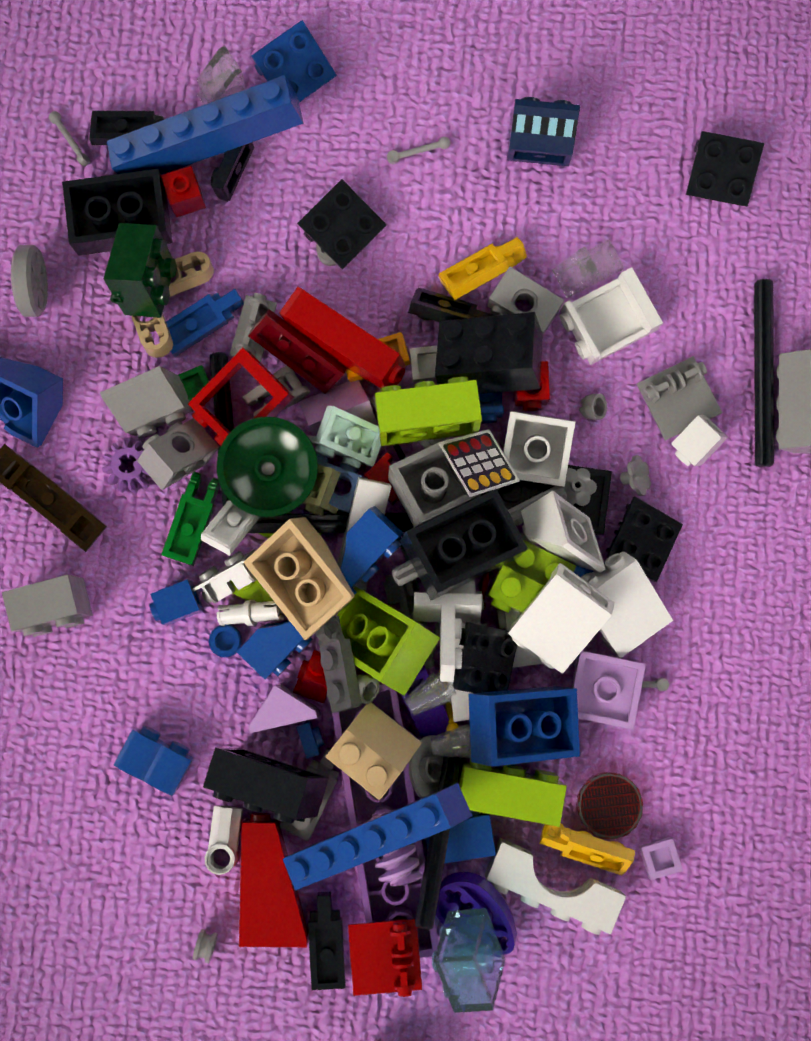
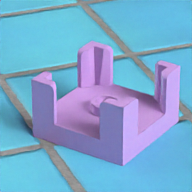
(607, 689)

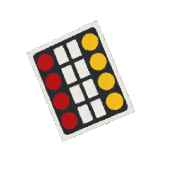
(479, 462)

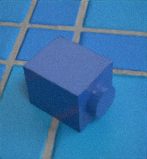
(175, 603)

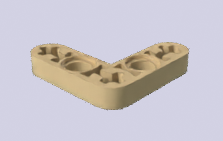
(181, 284)

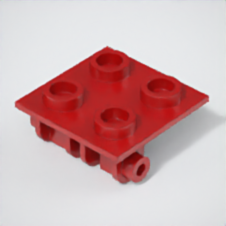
(385, 957)

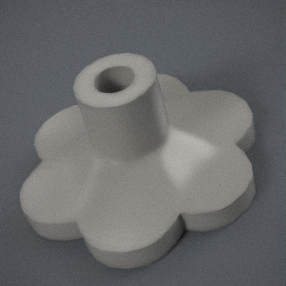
(637, 475)
(580, 495)

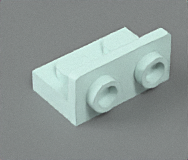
(347, 437)

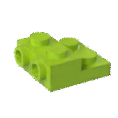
(524, 578)

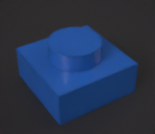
(311, 739)

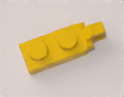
(481, 267)
(588, 849)

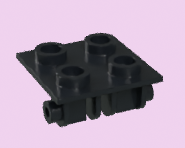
(724, 168)
(341, 224)
(645, 536)
(485, 659)

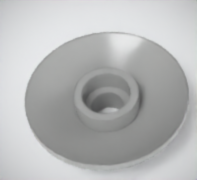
(425, 769)

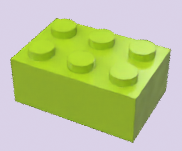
(428, 411)
(385, 641)
(513, 792)

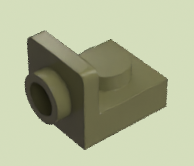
(320, 496)

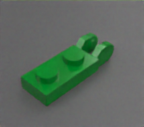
(190, 521)

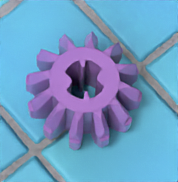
(119, 470)

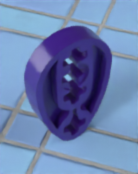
(481, 895)

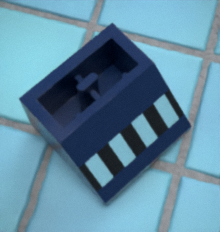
(542, 131)

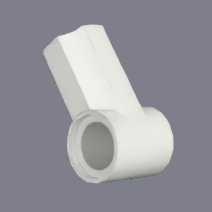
(224, 835)

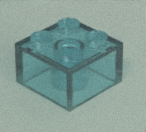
(469, 960)

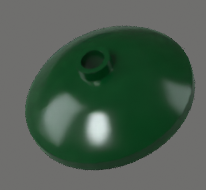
(263, 442)

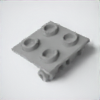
(679, 397)

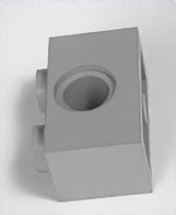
(516, 287)
(177, 453)

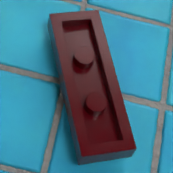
(297, 351)

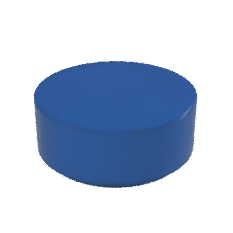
(225, 641)

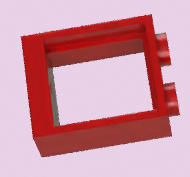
(244, 358)

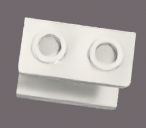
(610, 317)
(637, 607)
(561, 619)

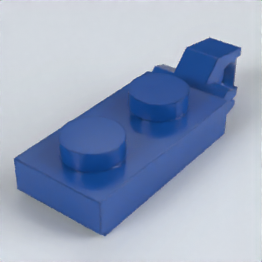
(202, 320)

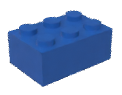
(523, 725)

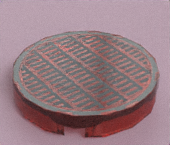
(609, 805)

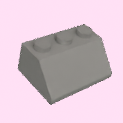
(794, 402)

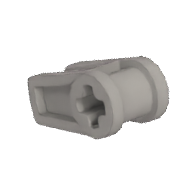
(283, 375)

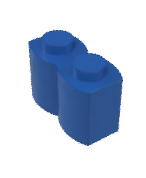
(154, 760)

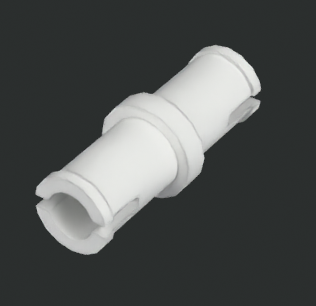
(249, 613)

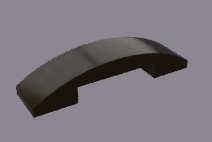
(49, 499)

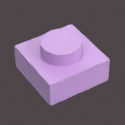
(660, 858)

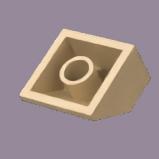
(374, 750)

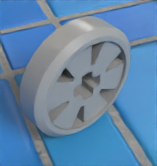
(29, 280)

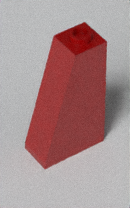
(343, 340)
(268, 902)

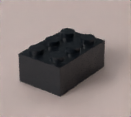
(101, 203)
(494, 350)
(463, 544)
(265, 784)

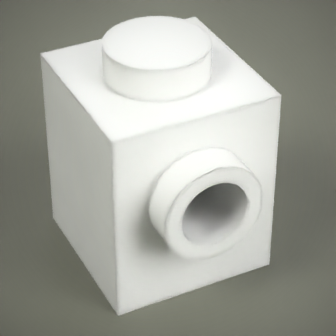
(698, 441)

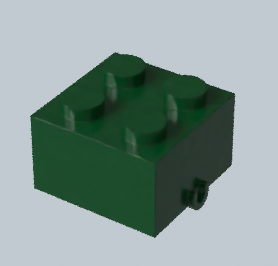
(140, 270)

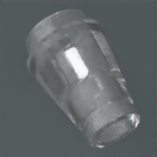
(429, 694)
(452, 743)

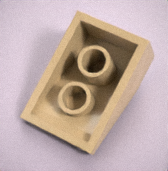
(301, 576)

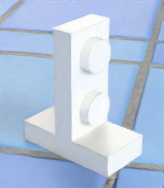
(450, 611)

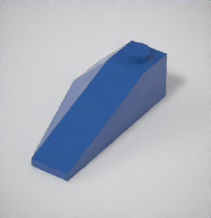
(29, 400)

